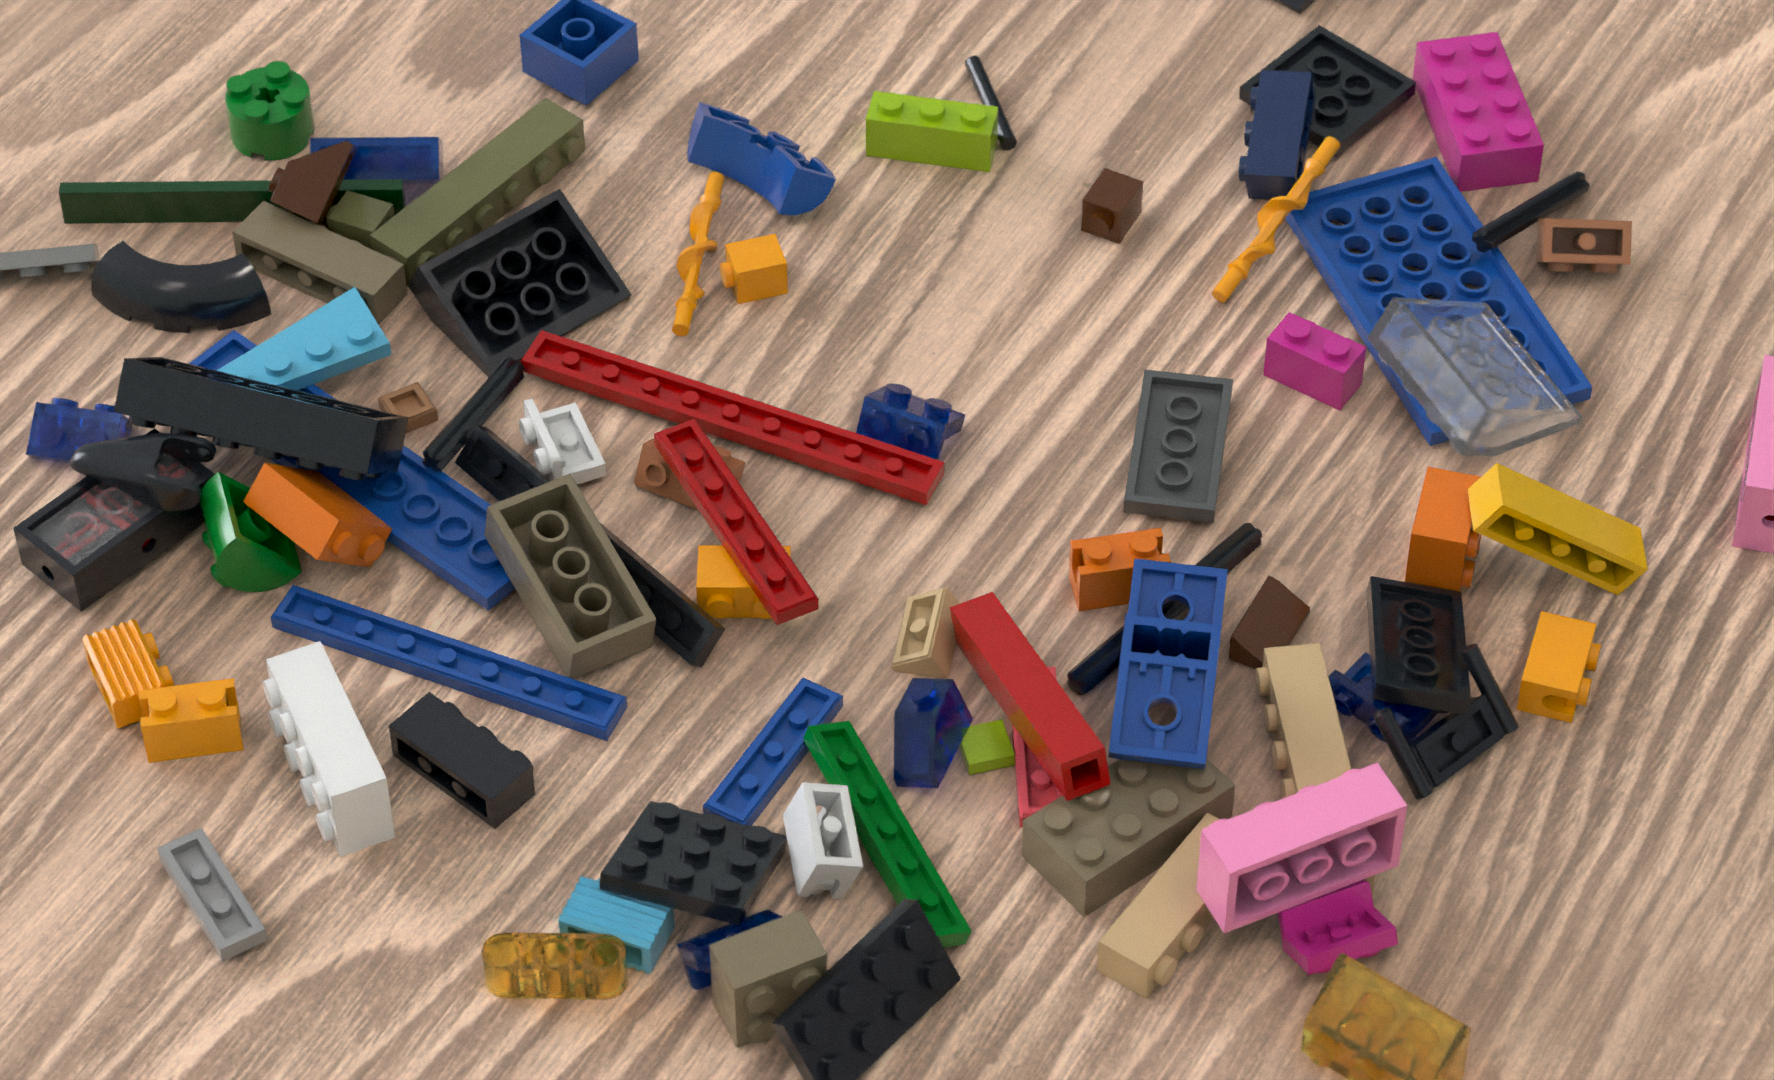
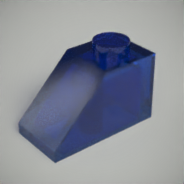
(928, 731)

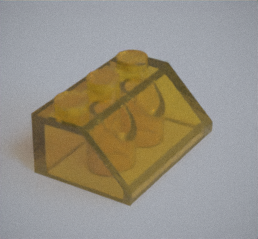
(1380, 1030)

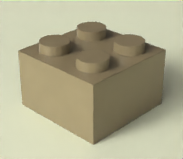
(763, 974)

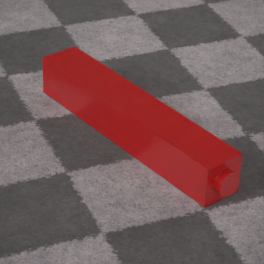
(1030, 696)

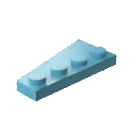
(317, 346)

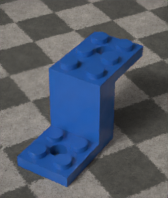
(1168, 664)

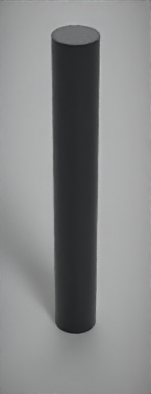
(988, 97)

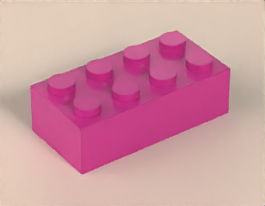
(1477, 112)

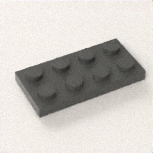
(1178, 446)

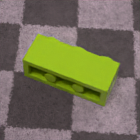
(931, 131)

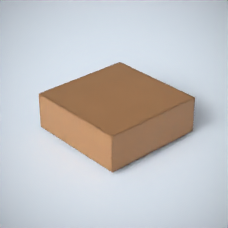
(411, 403)

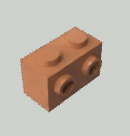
(1584, 241)

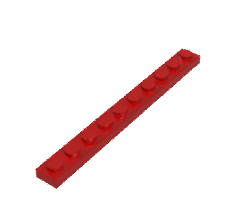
(734, 417)

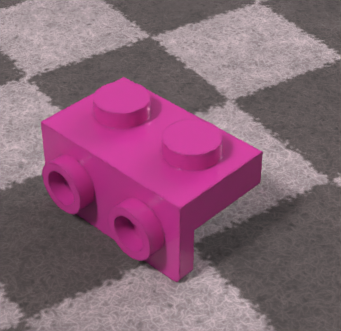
(1334, 924)

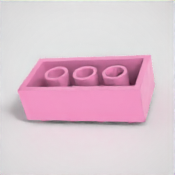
(1300, 847)

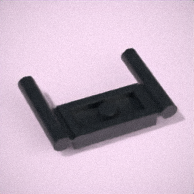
(1456, 737)

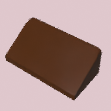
(1267, 623)

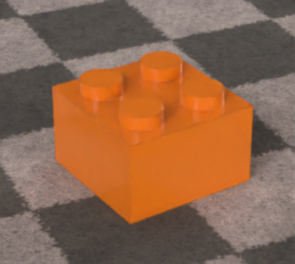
(1443, 532)

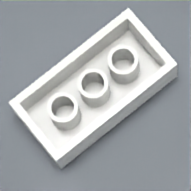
(328, 749)

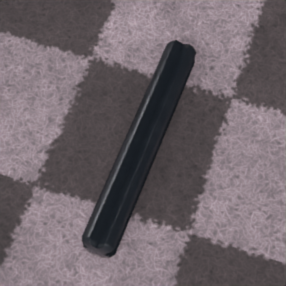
(1530, 211)
(473, 413)

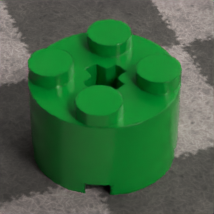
(269, 111)

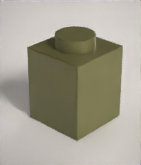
(358, 217)

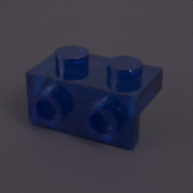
(908, 421)
(63, 427)
(1354, 697)

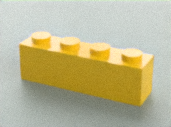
(1557, 529)

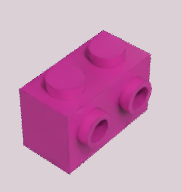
(1314, 361)

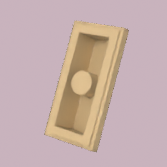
(926, 635)

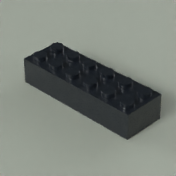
(261, 416)

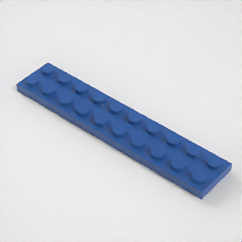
(427, 509)

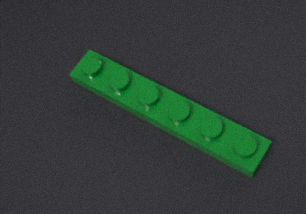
(885, 829)

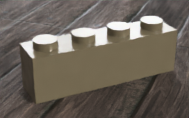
(319, 260)

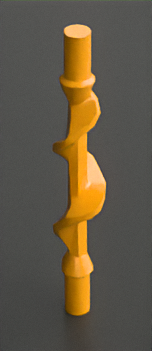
(1272, 216)
(691, 257)

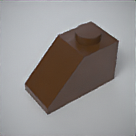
(312, 181)

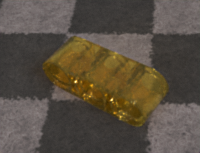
(533, 968)

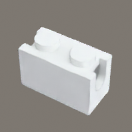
(822, 846)

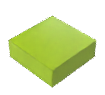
(987, 747)

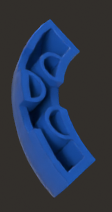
(758, 161)

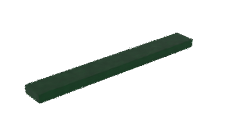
(192, 200)

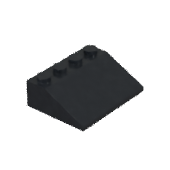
(517, 280)

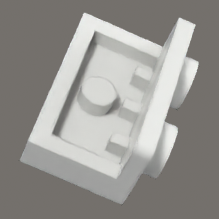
(562, 443)

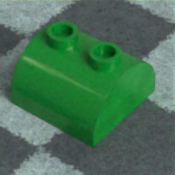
(245, 546)

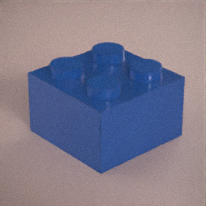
(579, 48)

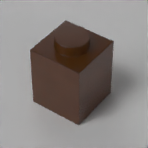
(1112, 205)

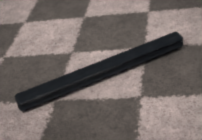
(1107, 655)

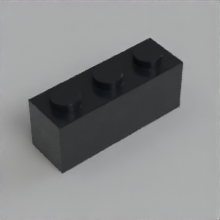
(462, 759)

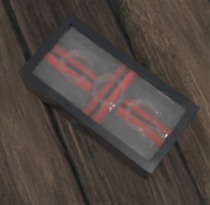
(102, 536)

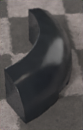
(179, 295)

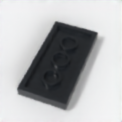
(1417, 646)
(868, 997)

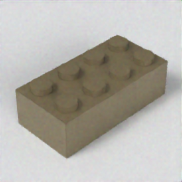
(569, 577)
(1121, 831)

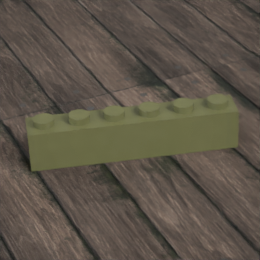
(483, 187)

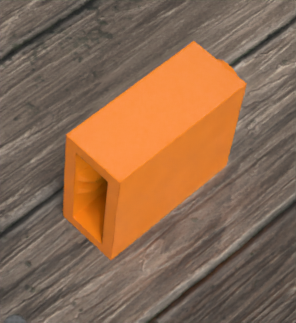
(317, 515)

